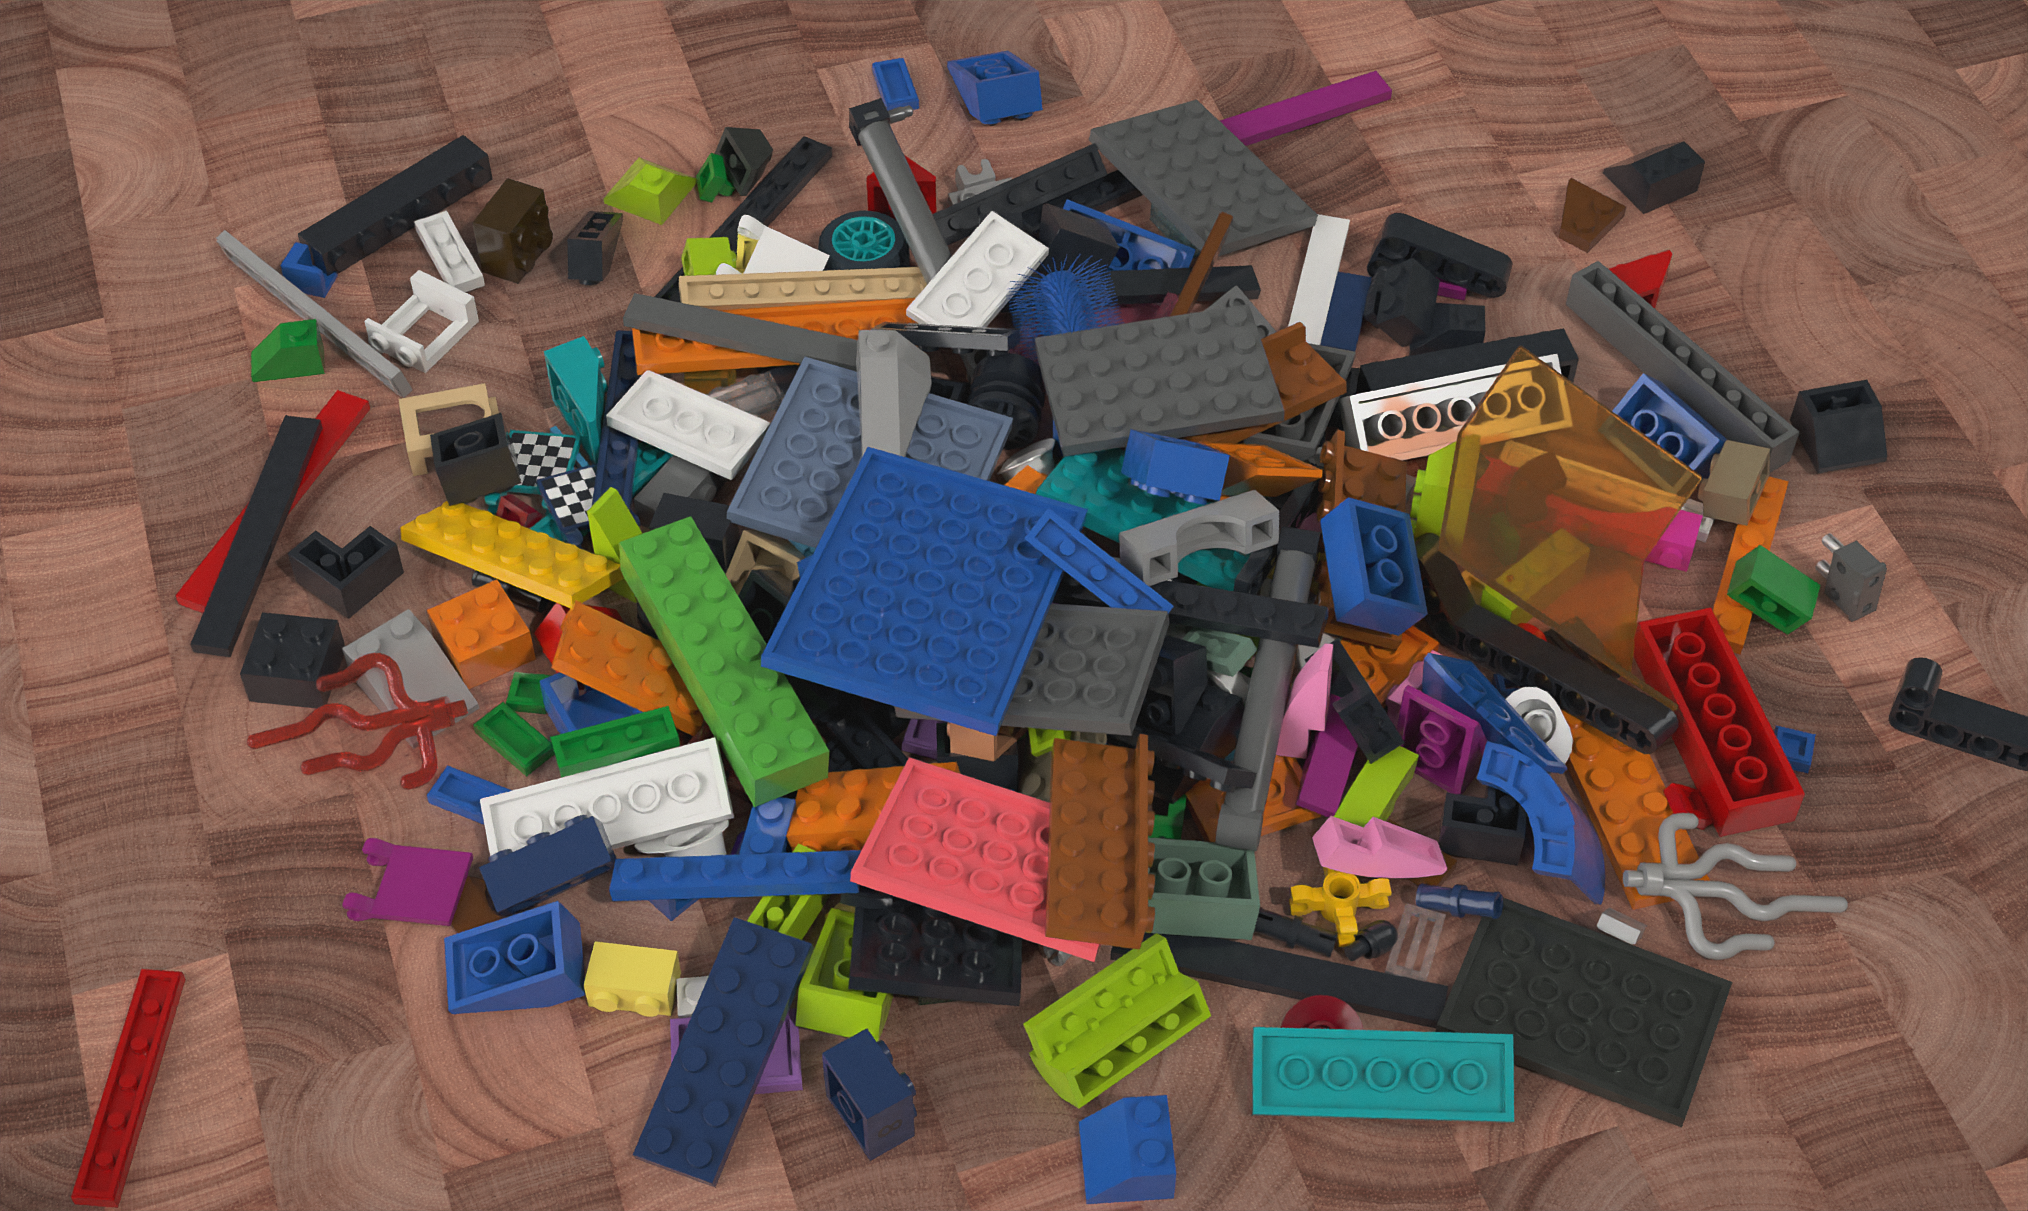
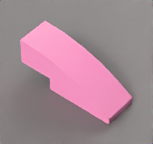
(1307, 704)
(1377, 850)

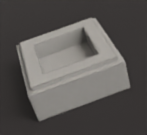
(1621, 926)

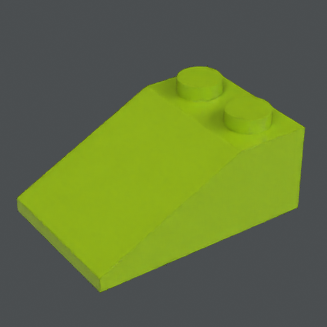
(824, 994)

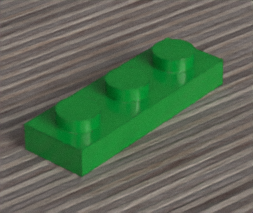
(615, 741)

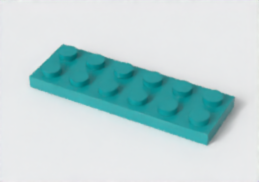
(1383, 1075)

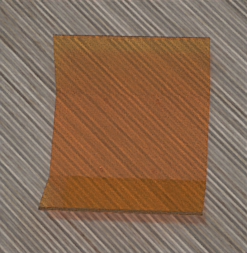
(1561, 507)

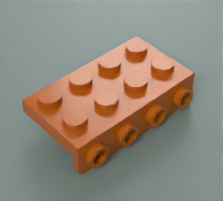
(623, 665)
(843, 808)

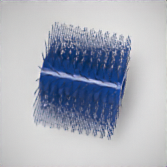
(1063, 303)

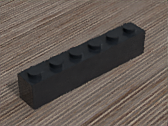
(395, 205)
(1466, 358)

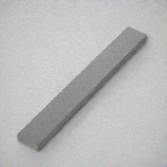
(309, 310)

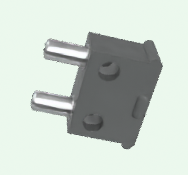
(1852, 578)

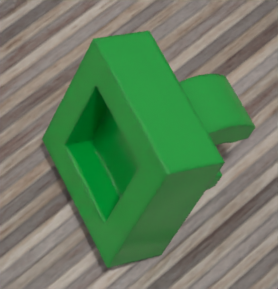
(713, 179)

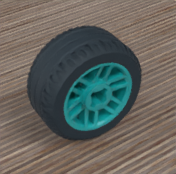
(864, 242)

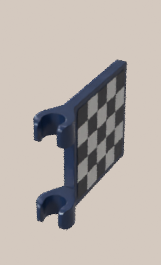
(568, 500)

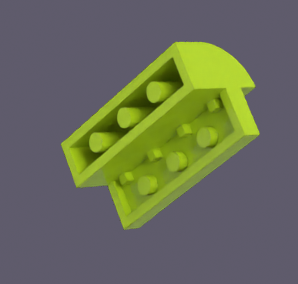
(1115, 1022)

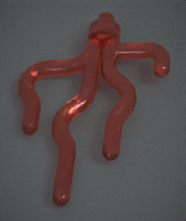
(413, 716)

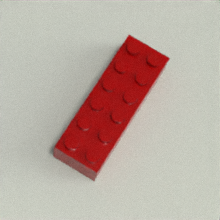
(1721, 722)

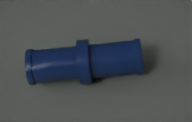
(1460, 901)

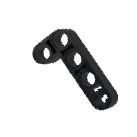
(1442, 254)
(1957, 720)

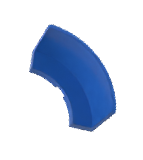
(1561, 831)

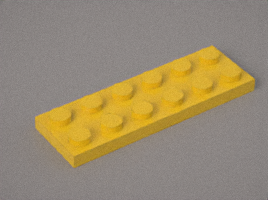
(512, 553)

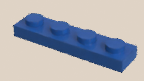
(1092, 565)

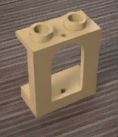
(420, 446)

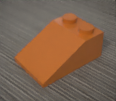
(1262, 470)

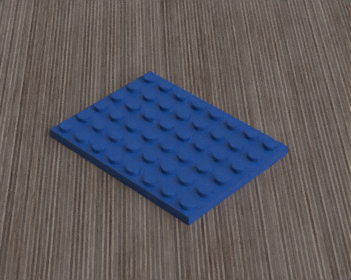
(923, 592)

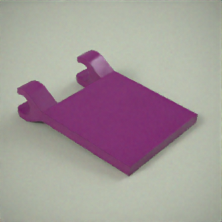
(416, 885)

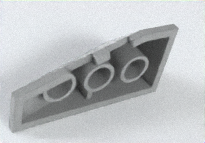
(891, 389)

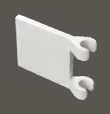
(775, 252)

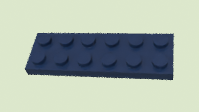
(723, 1052)

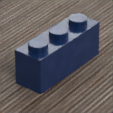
(548, 865)

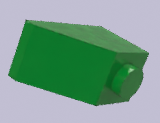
(289, 352)

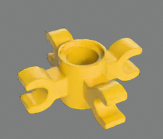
(1337, 910)

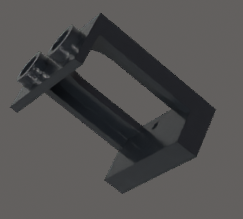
(1360, 707)

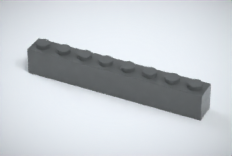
(1678, 362)

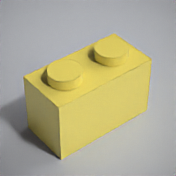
(632, 979)

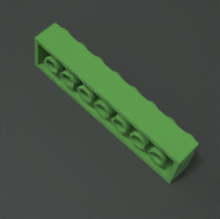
(719, 660)

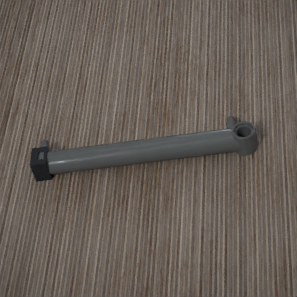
(872, 130)
(1267, 696)

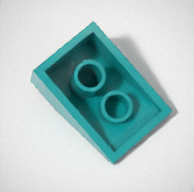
(579, 390)

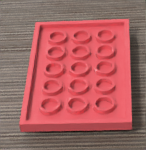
(965, 853)

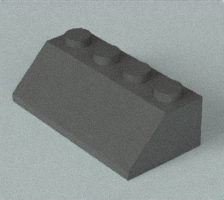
(1303, 433)

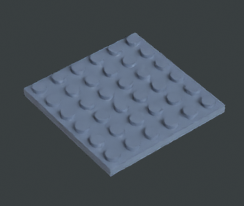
(818, 447)

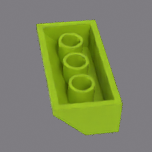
(1434, 486)

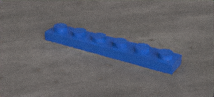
(733, 875)

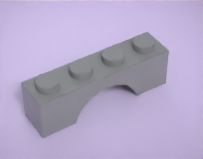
(1236, 523)

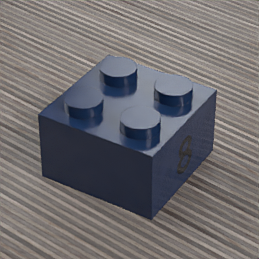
(870, 1093)

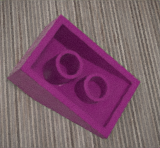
(1445, 740)

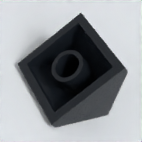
(1074, 235)

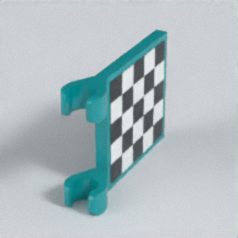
(537, 458)

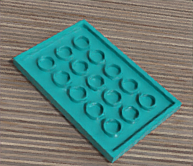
(1115, 506)

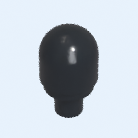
(1372, 941)

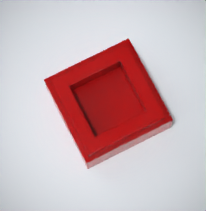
(1688, 800)

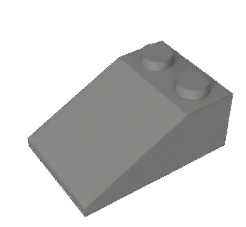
(423, 666)

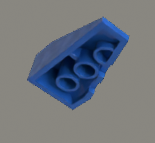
(1137, 246)
(1468, 691)

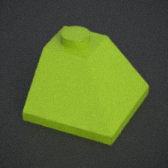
(650, 191)

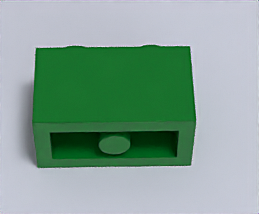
(1773, 590)

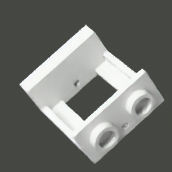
(427, 295)

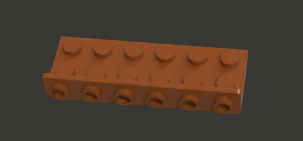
(1300, 377)
(1364, 478)
(1100, 843)

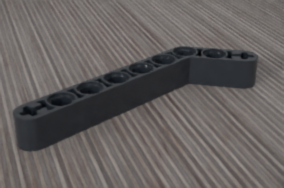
(1534, 662)

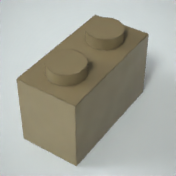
(1735, 482)

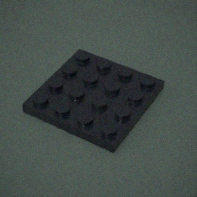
(934, 956)

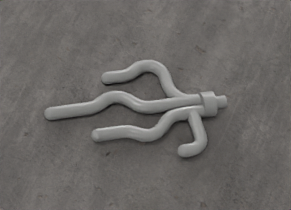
(1678, 883)

